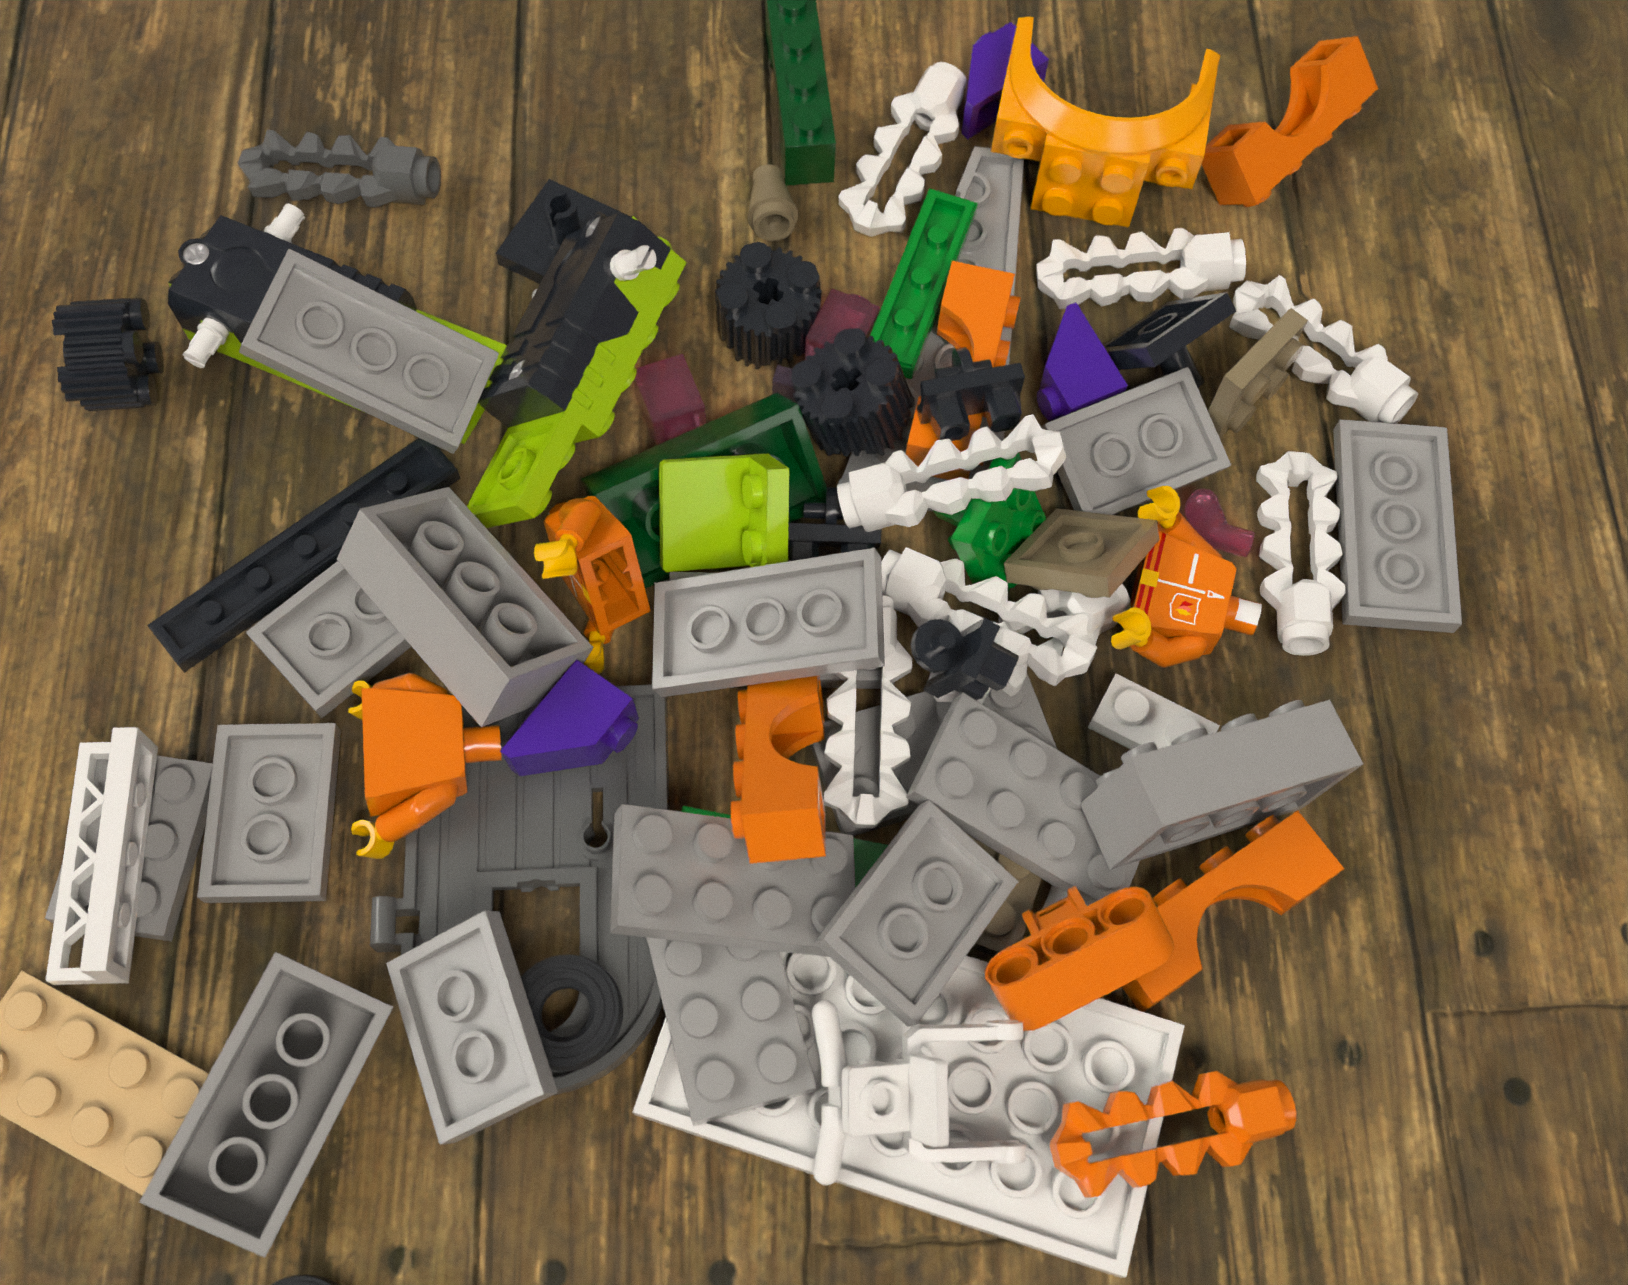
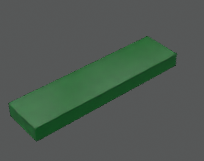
(922, 276)

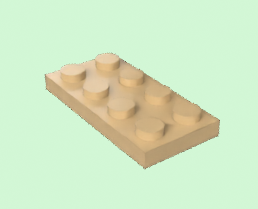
(90, 1083)

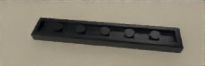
(293, 557)

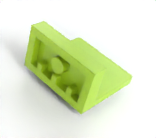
(723, 512)

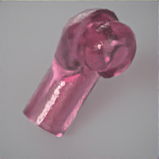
(1208, 519)

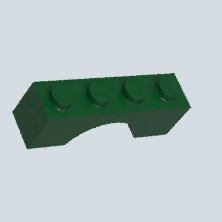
(801, 91)

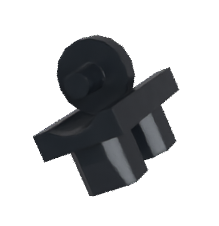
(970, 390)
(806, 538)
(964, 659)

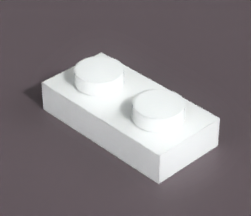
(1139, 716)

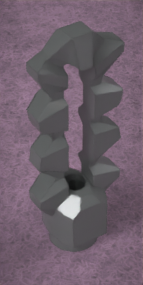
(398, 171)

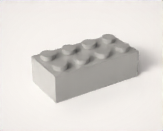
(462, 603)
(1218, 781)
(267, 1105)

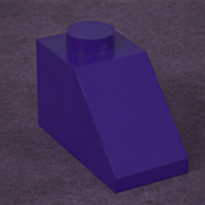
(988, 75)
(1077, 369)
(573, 725)

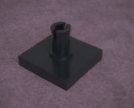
(543, 228)
(1165, 333)

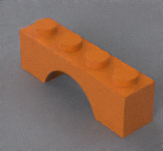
(1325, 91)
(973, 317)
(780, 799)
(1275, 870)

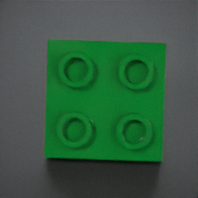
(993, 530)

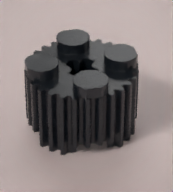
(767, 304)
(108, 354)
(853, 395)

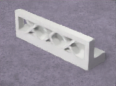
(115, 865)

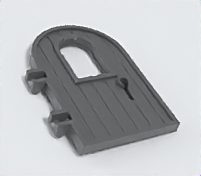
(538, 834)

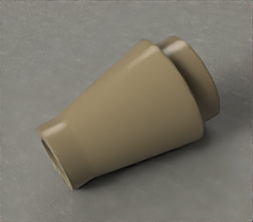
(771, 206)

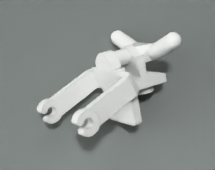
(899, 1095)

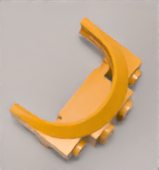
(1094, 161)

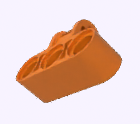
(1078, 955)

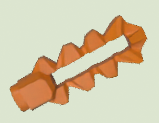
(1236, 1112)

